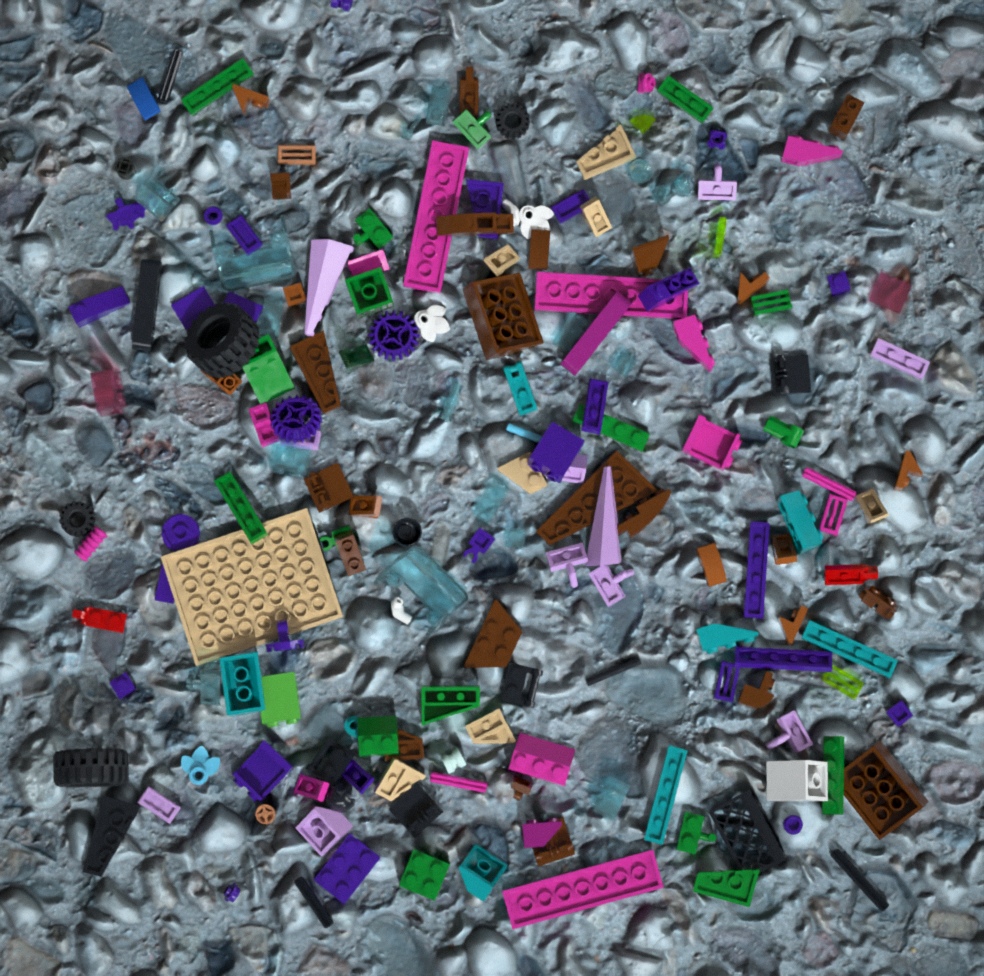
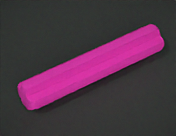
(829, 484)
(459, 782)

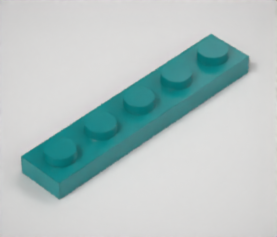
(849, 649)
(665, 795)

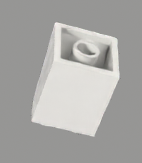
(797, 780)

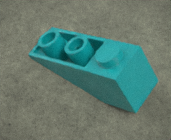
(717, 636)

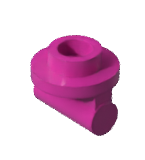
(646, 83)

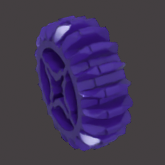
(385, 322)
(293, 424)

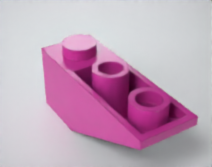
(803, 152)
(691, 339)

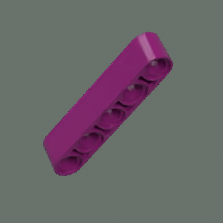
(596, 333)

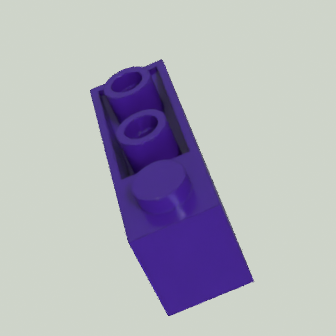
(667, 289)

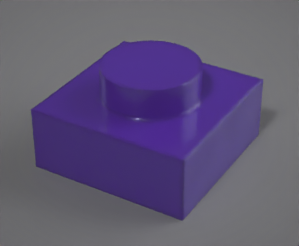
(838, 283)
(122, 685)
(899, 714)

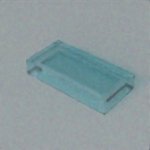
(271, 317)
(570, 332)

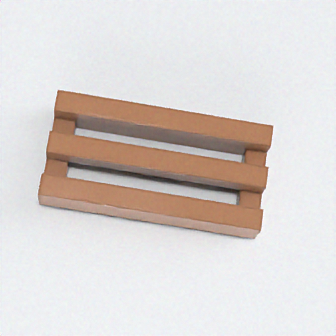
(296, 155)

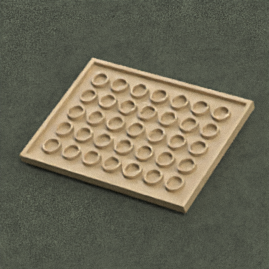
(239, 591)

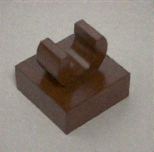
(522, 787)

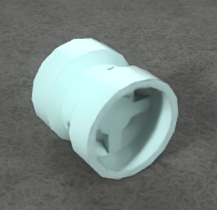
(453, 761)

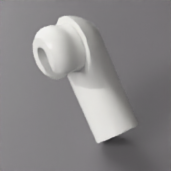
(512, 209)
(398, 610)

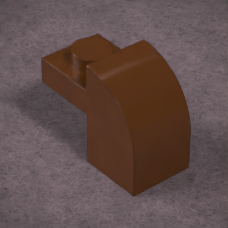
(757, 698)

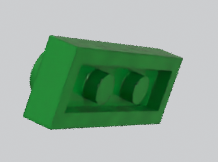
(685, 99)

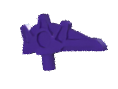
(125, 214)

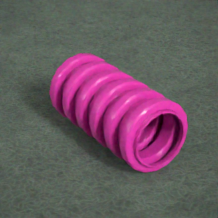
(90, 544)

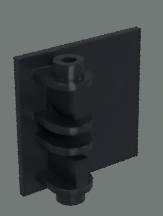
(790, 374)
(416, 810)

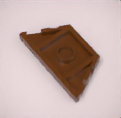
(495, 641)

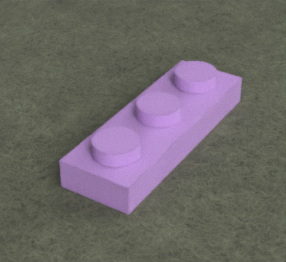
(899, 359)

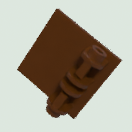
(328, 487)
(556, 848)

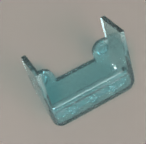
(259, 268)
(428, 583)

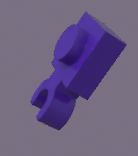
(480, 543)

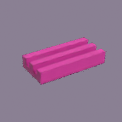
(828, 530)

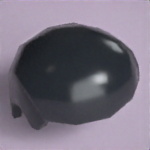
(407, 532)
(338, 803)

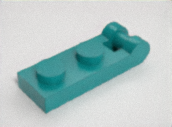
(520, 389)

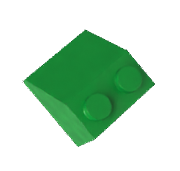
(378, 736)

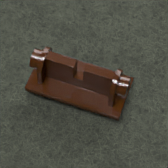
(885, 604)

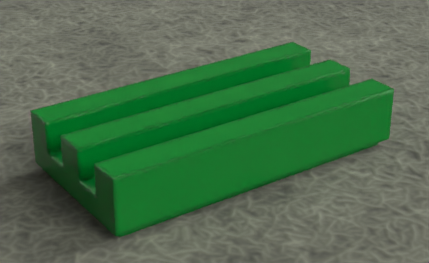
(770, 295)

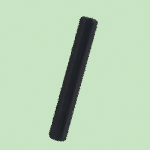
(859, 880)

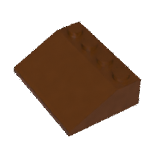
(502, 315)
(881, 790)

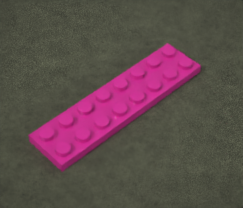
(438, 198)
(592, 292)
(582, 889)

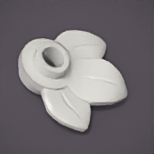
(537, 221)
(434, 323)

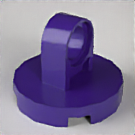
(284, 641)

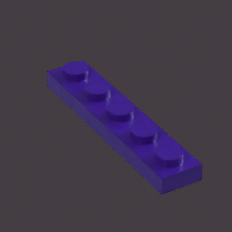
(756, 570)
(783, 659)

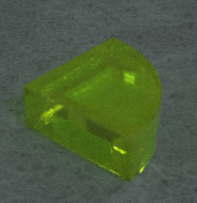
(642, 122)

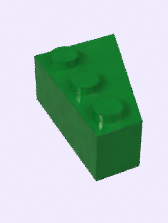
(447, 700)

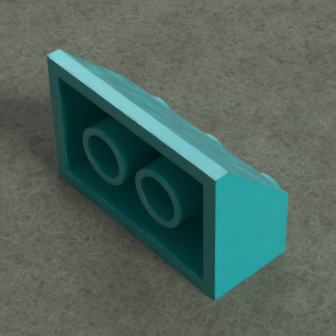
(799, 521)
(242, 684)

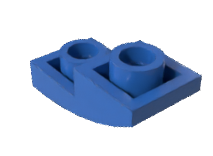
(143, 98)

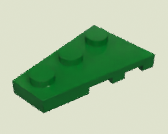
(728, 885)

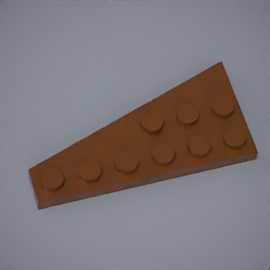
(580, 508)

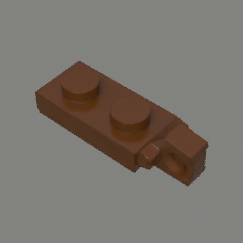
(469, 93)

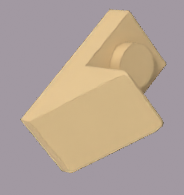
(595, 216)
(501, 260)
(871, 506)

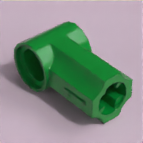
(787, 433)

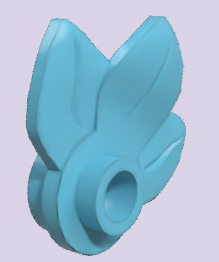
(200, 763)

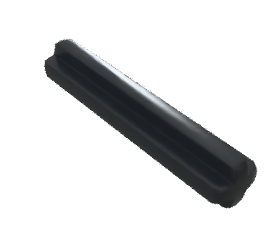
(170, 76)
(313, 902)

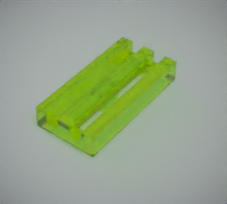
(720, 237)
(856, 690)

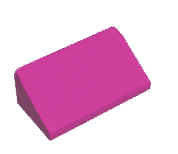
(368, 262)

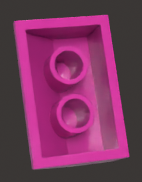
(541, 759)

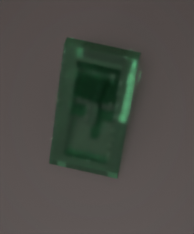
(355, 357)

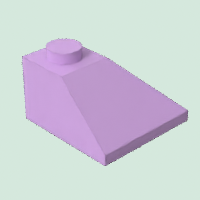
(324, 828)

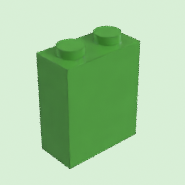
(280, 700)

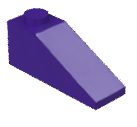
(98, 306)

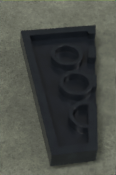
(109, 831)

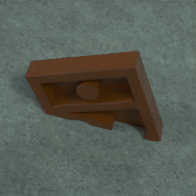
(409, 747)

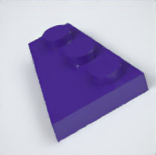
(485, 198)

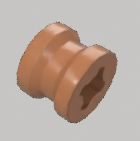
(265, 811)

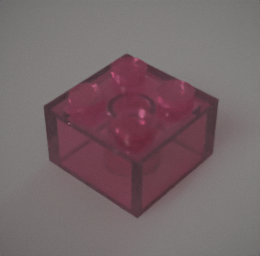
(107, 393)

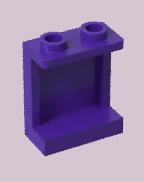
(555, 452)
(262, 772)

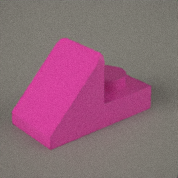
(311, 788)

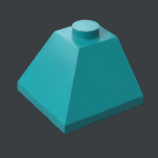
(481, 871)

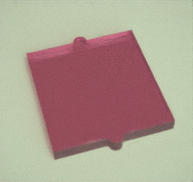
(890, 293)

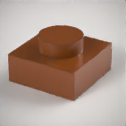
(294, 294)

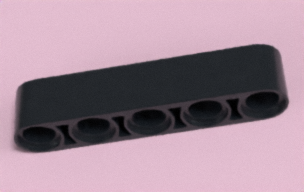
(146, 304)

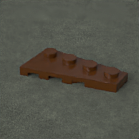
(316, 367)

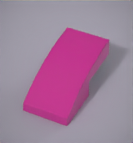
(261, 420)

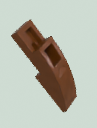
(474, 224)
(647, 512)

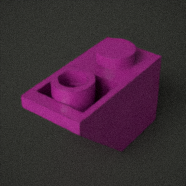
(538, 834)

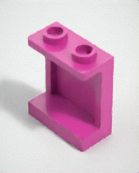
(711, 444)

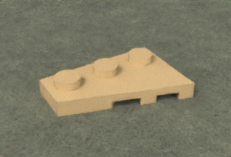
(610, 153)

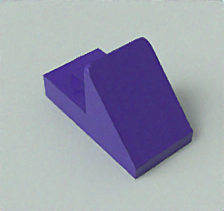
(358, 777)

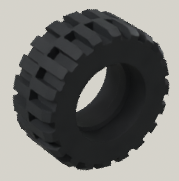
(233, 351)
(90, 767)

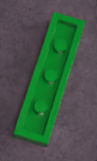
(217, 87)
(617, 430)
(240, 508)
(834, 756)

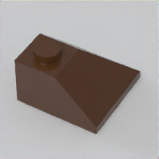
(648, 256)

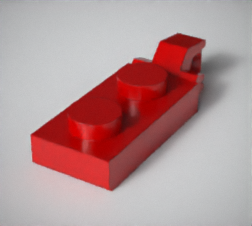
(849, 574)
(101, 619)

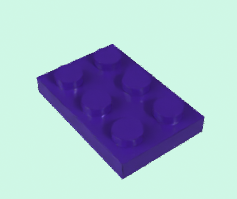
(347, 868)

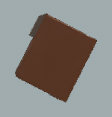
(281, 186)

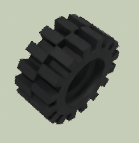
(512, 110)
(81, 530)

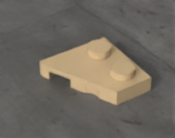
(523, 475)
(490, 730)
(397, 779)

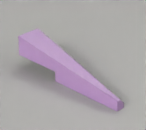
(325, 267)
(604, 538)

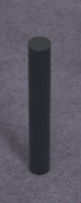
(613, 671)

